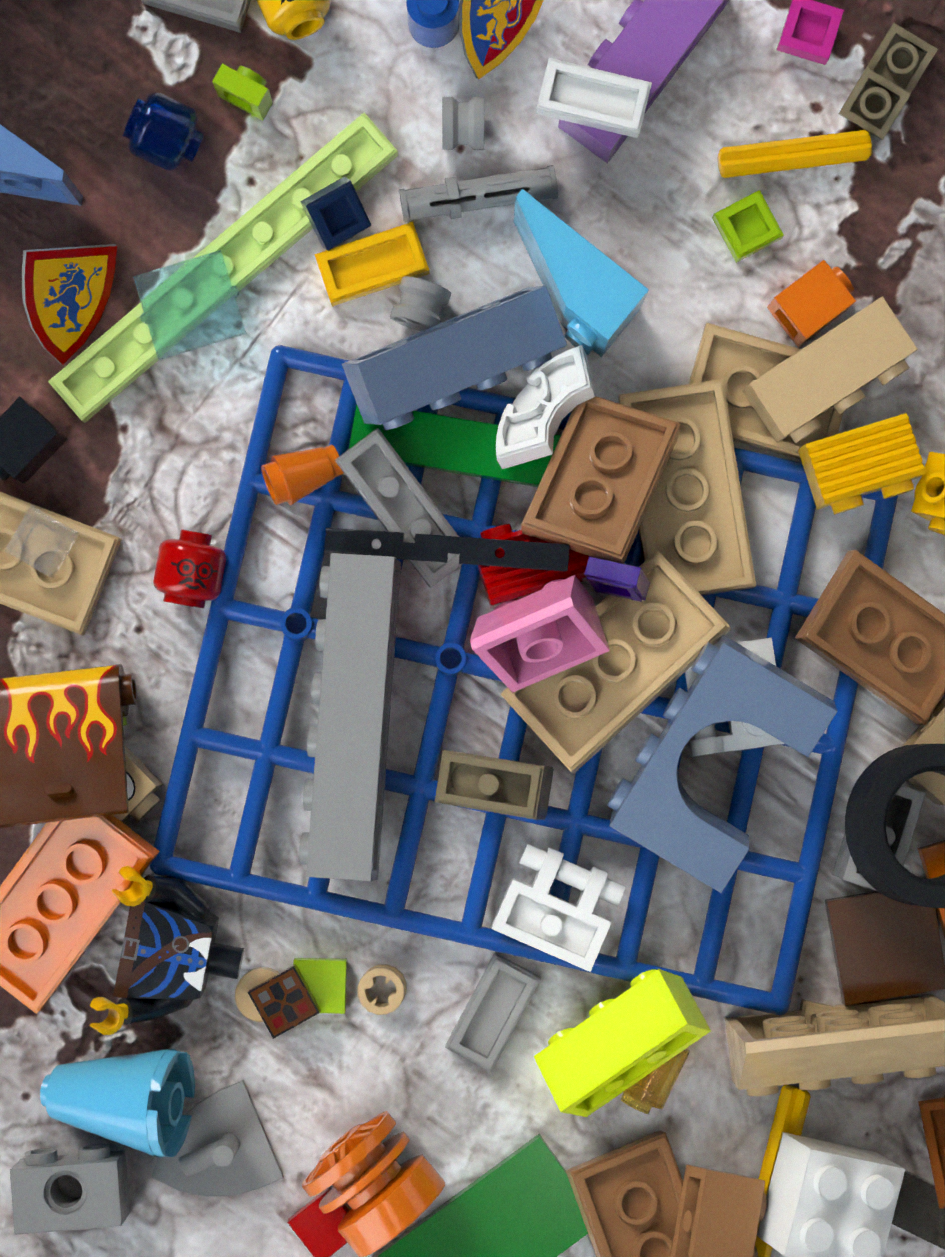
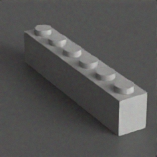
(352, 717)

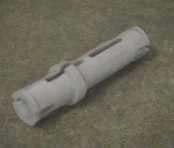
(476, 193)

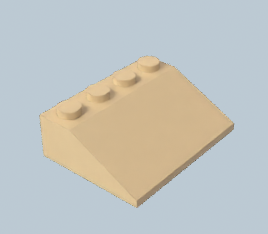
(837, 1044)

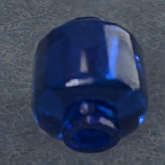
(163, 131)

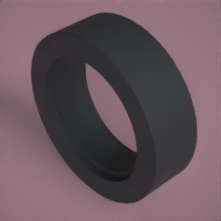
(867, 824)

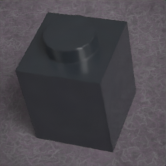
(25, 441)

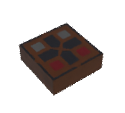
(284, 1001)

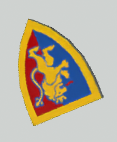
(493, 30)

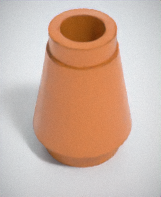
(300, 473)

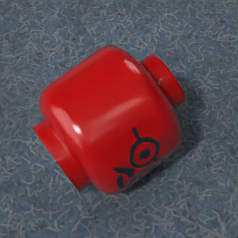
(189, 569)

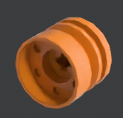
(374, 1184)

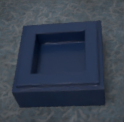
(336, 213)

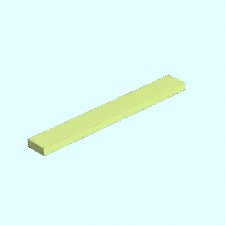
(247, 249)

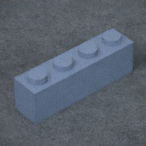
(455, 356)

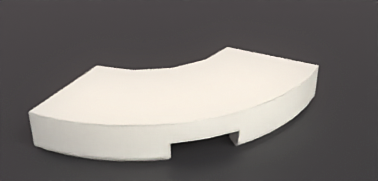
(533, 418)

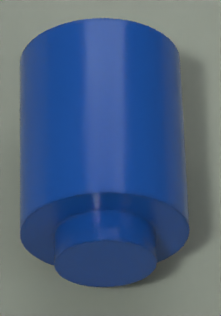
(433, 21)

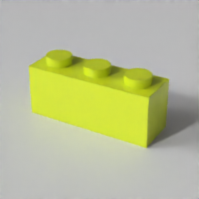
(621, 1042)

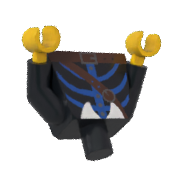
(163, 952)

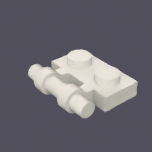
(550, 922)

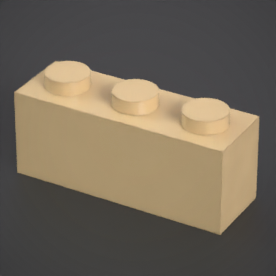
(831, 372)

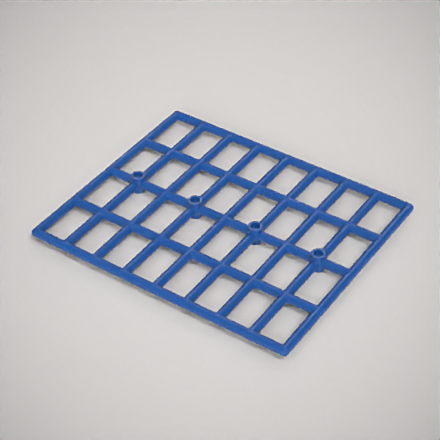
(450, 662)

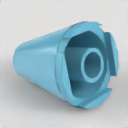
(125, 1098)

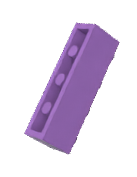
(649, 48)

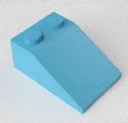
(585, 286)

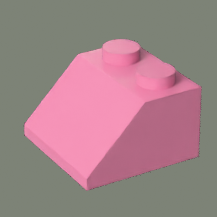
(540, 634)

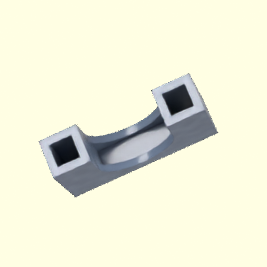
(728, 687)

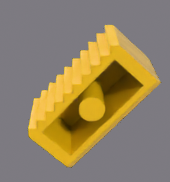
(861, 463)

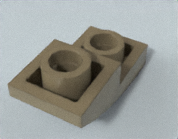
(888, 81)

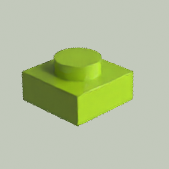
(243, 89)

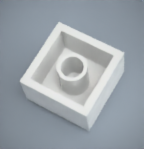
(829, 1200)

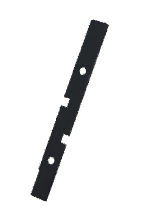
(436, 549)

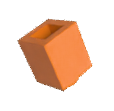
(812, 302)

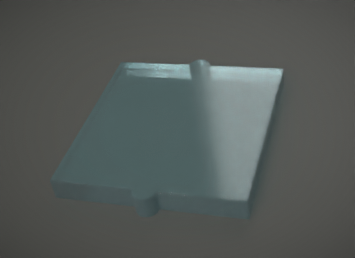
(189, 305)

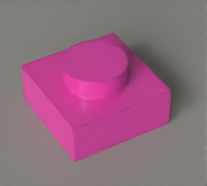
(810, 30)

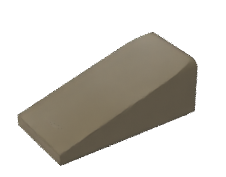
(494, 785)

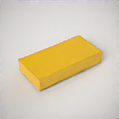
(372, 263)

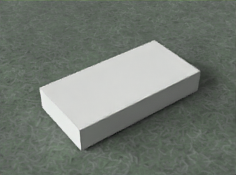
(593, 98)

